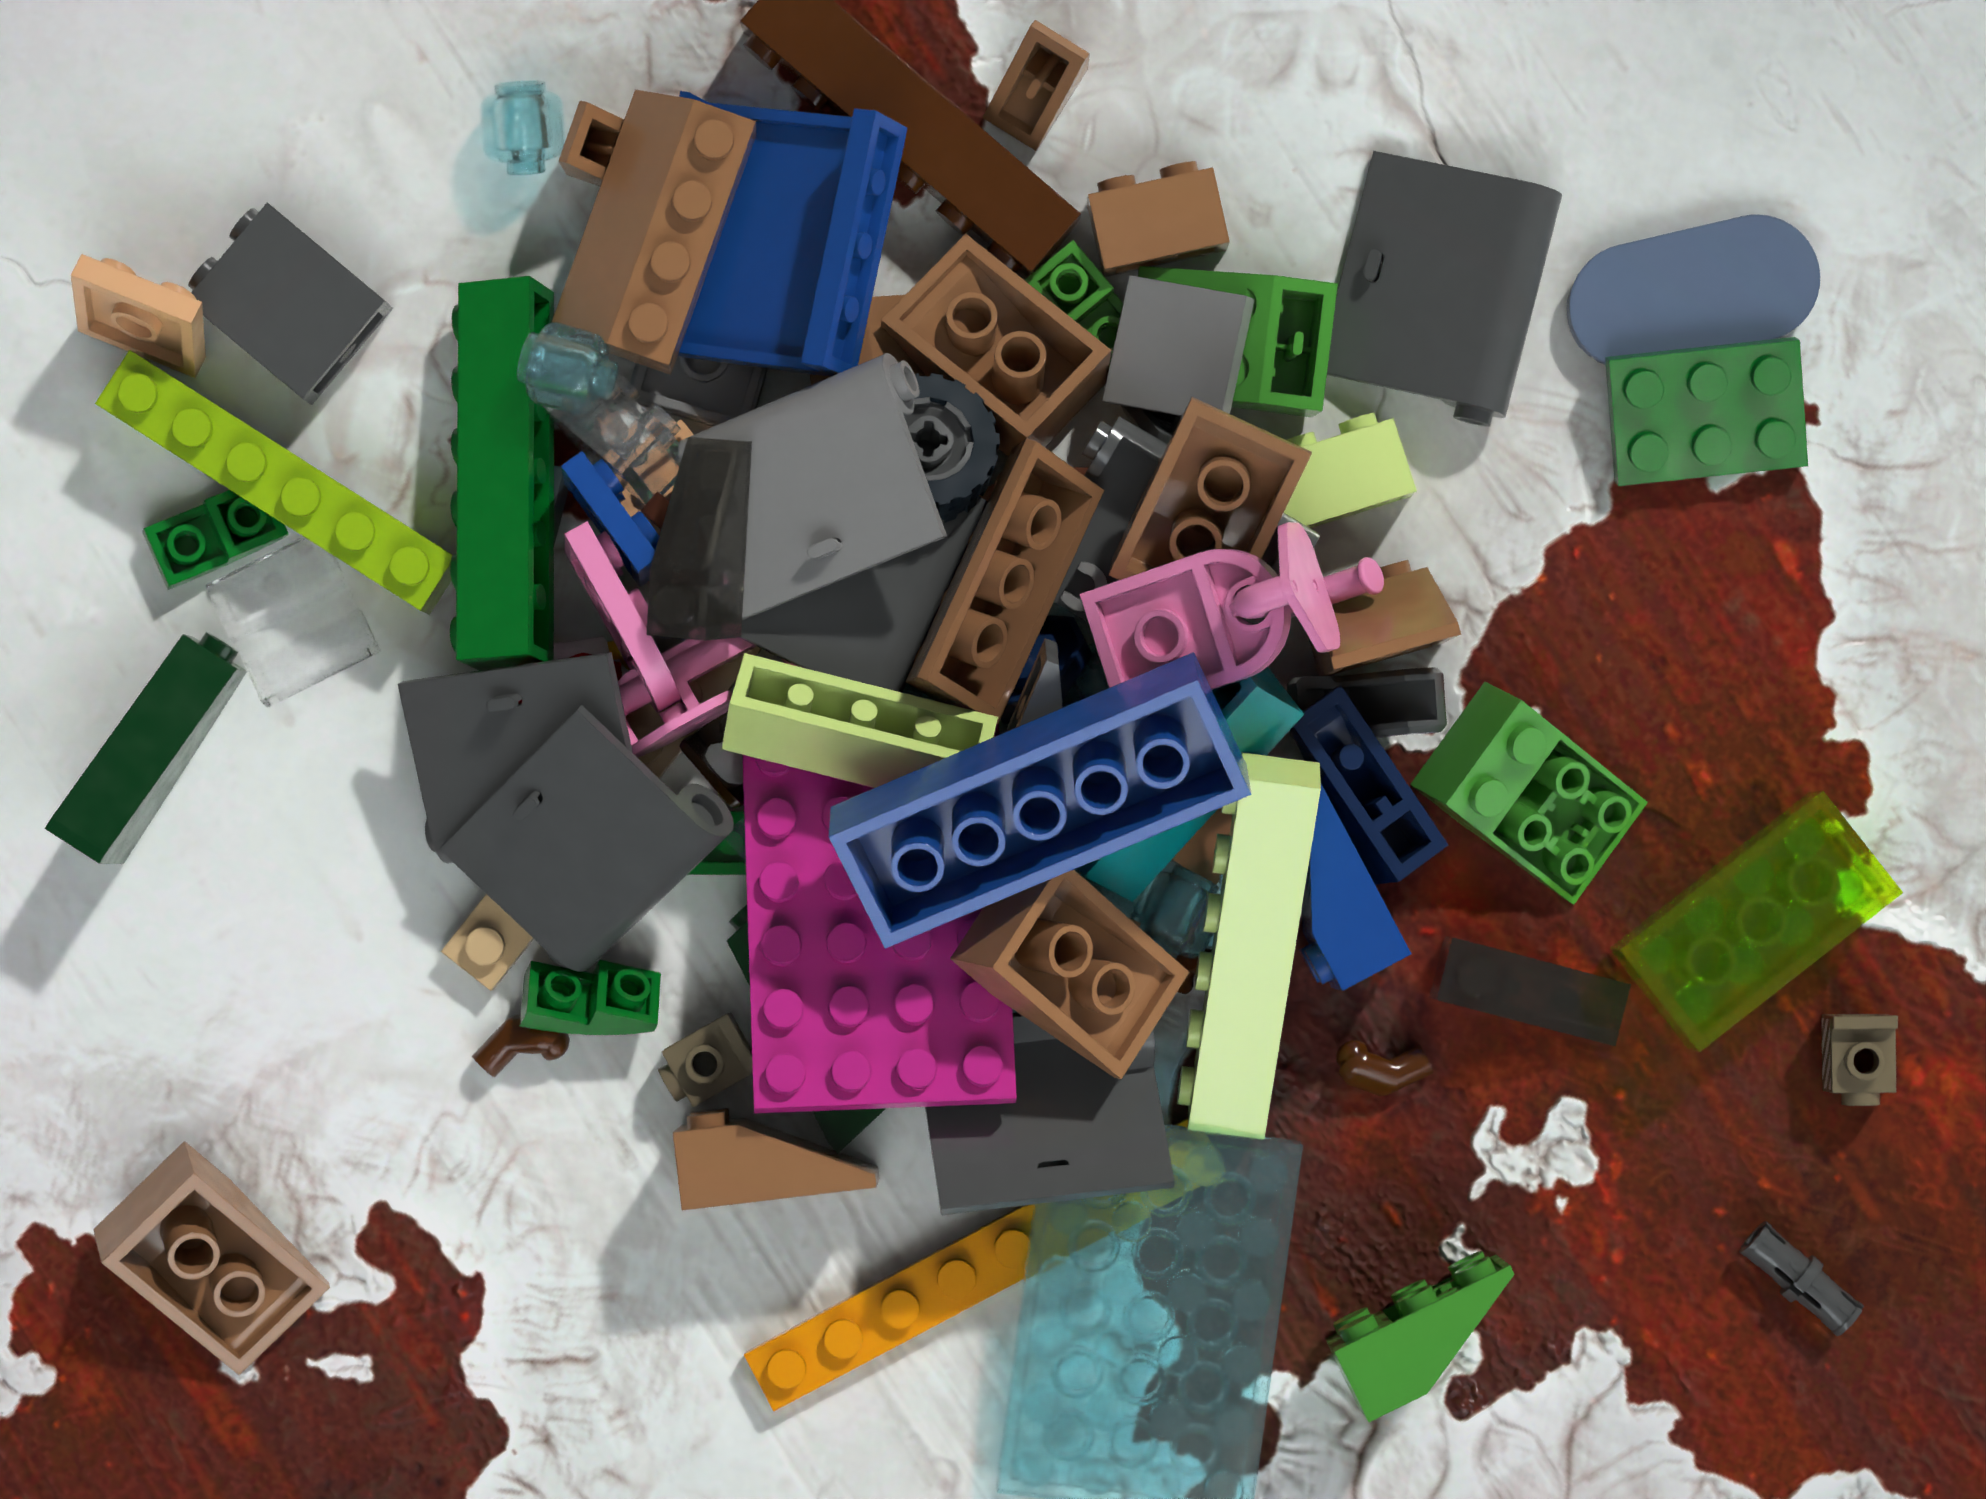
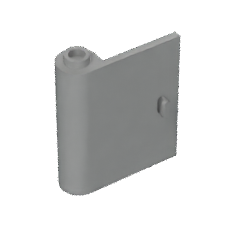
(828, 470)

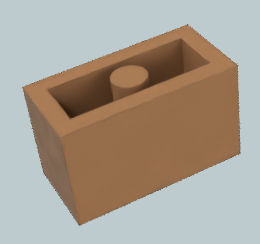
(1157, 219)

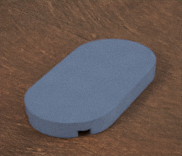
(1695, 289)

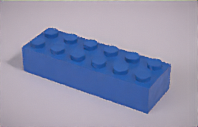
(1039, 800)

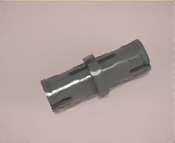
(1801, 1278)

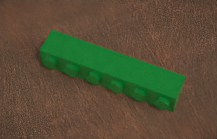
(502, 480)

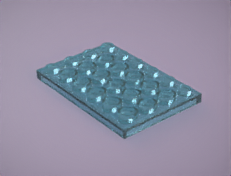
(1153, 1330)

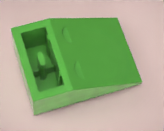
(1285, 340)
(1529, 791)
(1407, 1347)

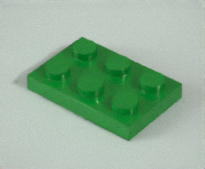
(1706, 411)

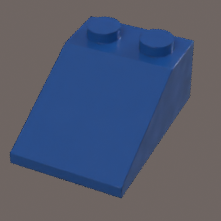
(1343, 910)

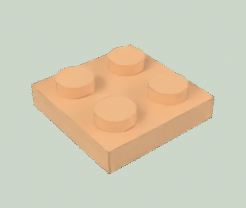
(139, 315)

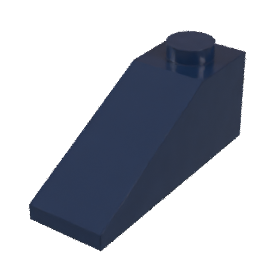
(1366, 789)

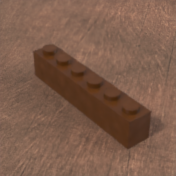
(943, 148)

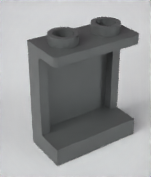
(287, 302)

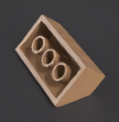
(656, 226)
(1006, 581)

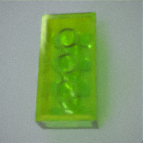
(1756, 920)

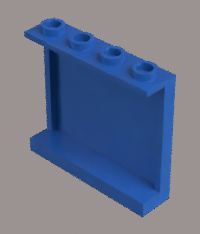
(799, 243)

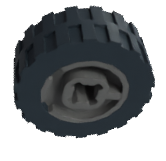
(953, 443)

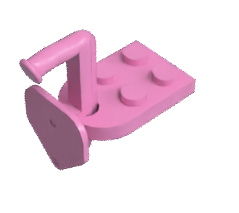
(1202, 605)
(653, 675)

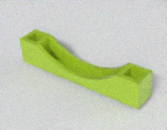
(277, 482)

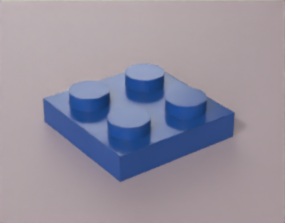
(601, 497)

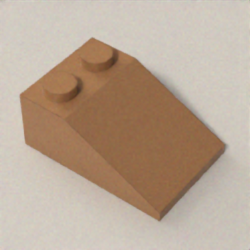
(1002, 341)
(1211, 490)
(1395, 622)
(1073, 968)
(747, 1162)
(208, 1259)

